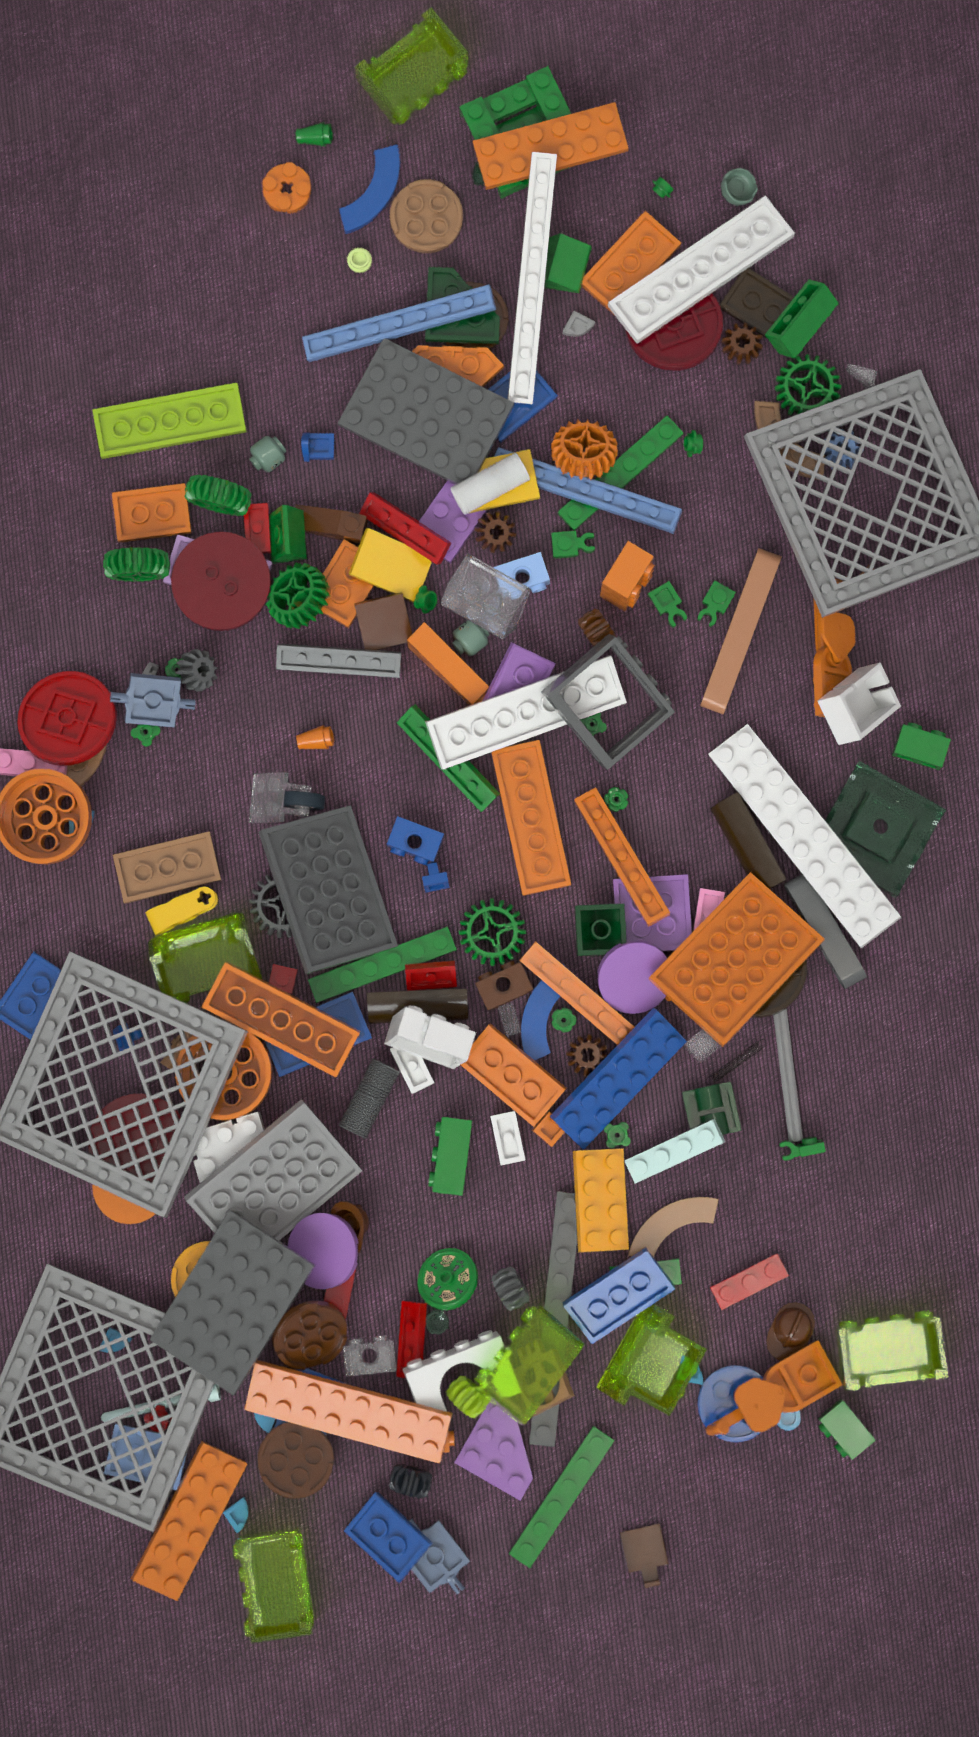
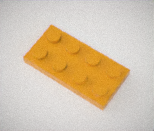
(600, 1200)

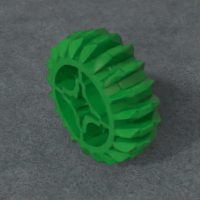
(799, 384)
(218, 495)
(136, 564)
(292, 590)
(485, 911)

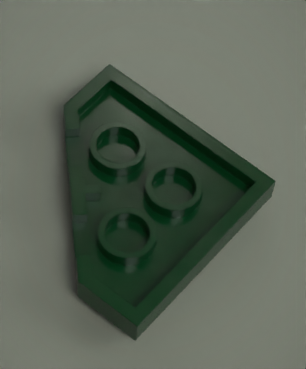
(475, 329)

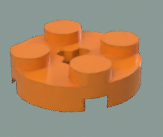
(288, 174)

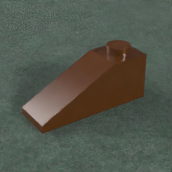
(334, 523)

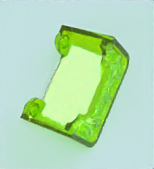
(193, 956)

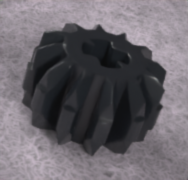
(410, 1481)

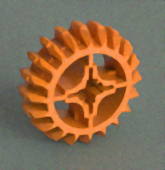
(599, 451)

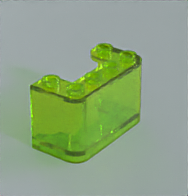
(414, 69)
(891, 1350)
(275, 1584)

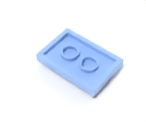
(142, 1456)

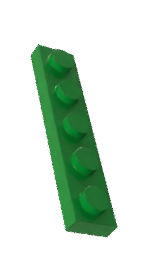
(463, 775)

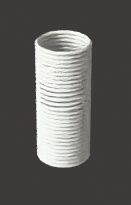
(486, 486)

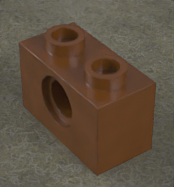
(492, 996)

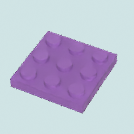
(668, 932)

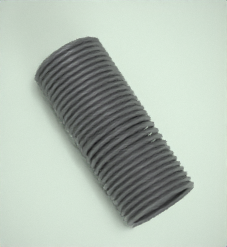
(369, 1098)

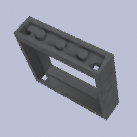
(647, 682)

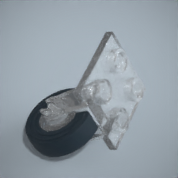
(270, 797)

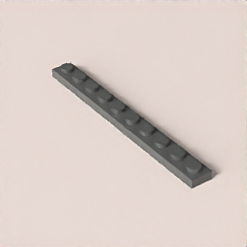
(557, 1291)

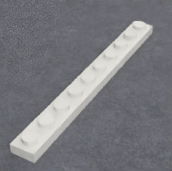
(532, 277)

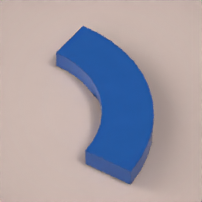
(377, 194)
(535, 1021)

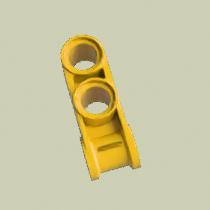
(180, 910)

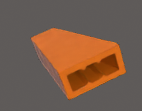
(447, 665)

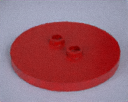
(67, 718)

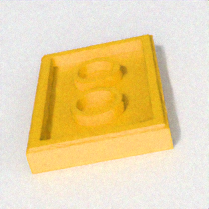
(526, 492)
(389, 565)

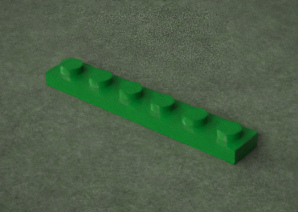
(627, 468)
(381, 965)
(561, 1496)

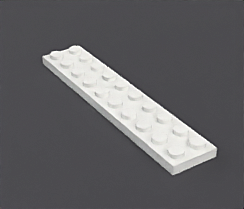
(804, 836)

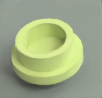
(359, 260)

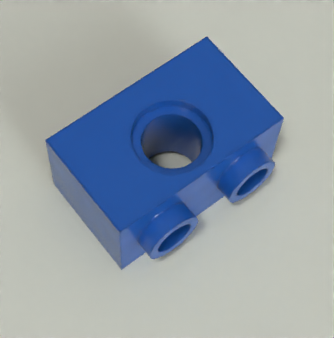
(404, 830)

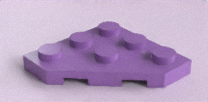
(497, 1452)

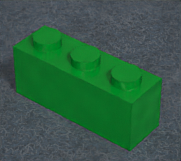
(801, 318)
(450, 1156)

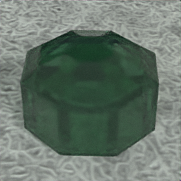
(476, 175)
(437, 1322)

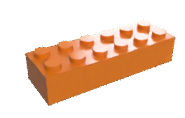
(281, 1019)

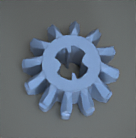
(838, 441)

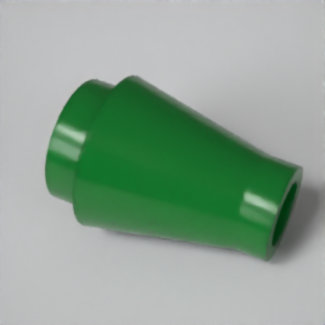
(317, 134)

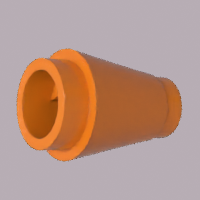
(317, 738)

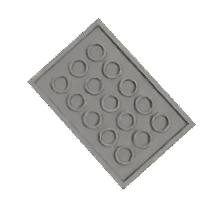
(277, 1175)

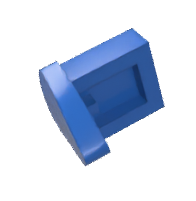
(317, 446)

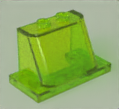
(650, 1362)

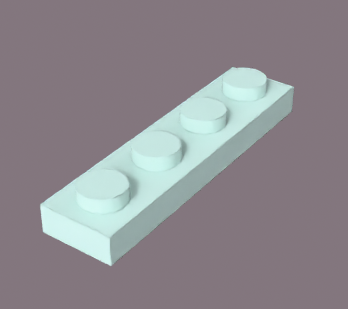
(674, 1151)

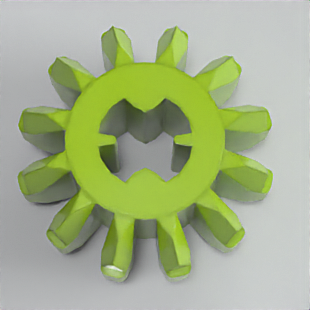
(466, 1397)

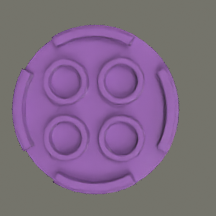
(626, 974)
(329, 1245)

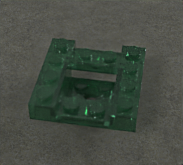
(909, 823)

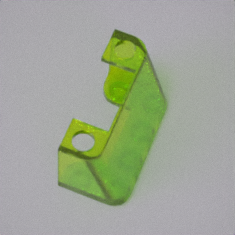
(529, 1364)

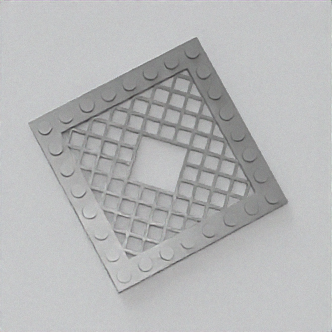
(909, 388)
(226, 1042)
(141, 1510)

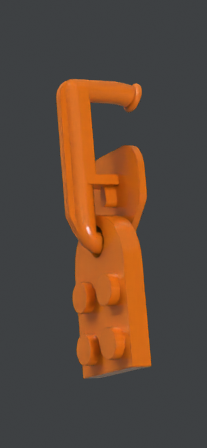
(833, 643)
(784, 1389)

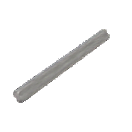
(788, 1076)

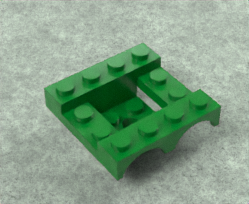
(536, 89)

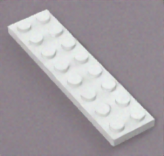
(701, 269)
(521, 714)

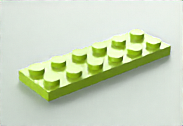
(169, 420)

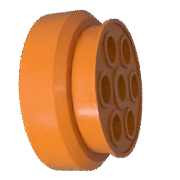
(26, 788)
(249, 1096)

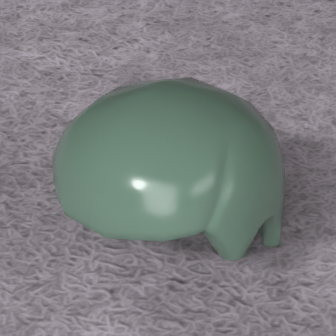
(738, 186)

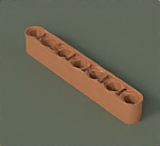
(740, 631)

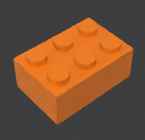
(626, 576)

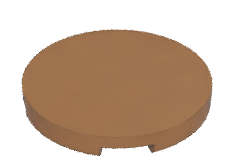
(426, 216)

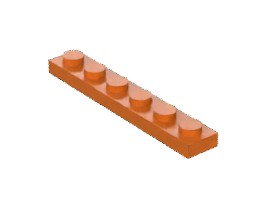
(622, 857)
(576, 993)

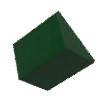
(599, 928)

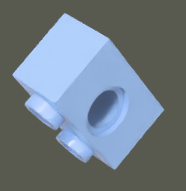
(531, 565)

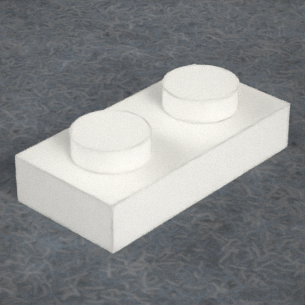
(413, 1070)
(507, 1138)

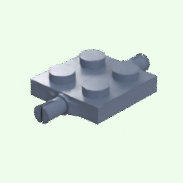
(152, 700)
(441, 1560)

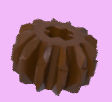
(751, 343)
(499, 539)
(594, 626)
(578, 1056)

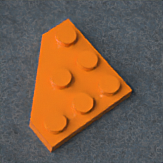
(471, 363)

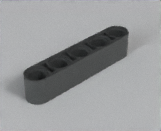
(835, 946)

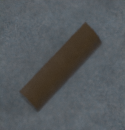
(747, 841)
(446, 1003)

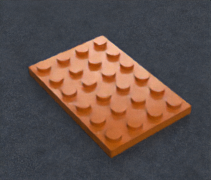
(736, 959)

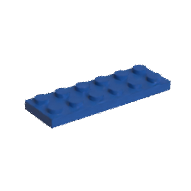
(618, 1078)

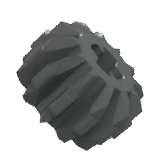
(197, 670)
(510, 1288)

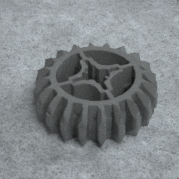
(261, 902)

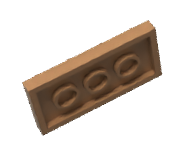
(167, 867)

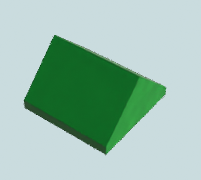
(566, 263)
(287, 534)

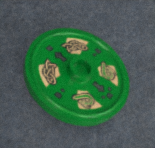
(447, 1279)

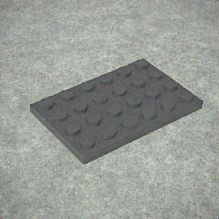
(425, 413)
(328, 889)
(232, 1302)

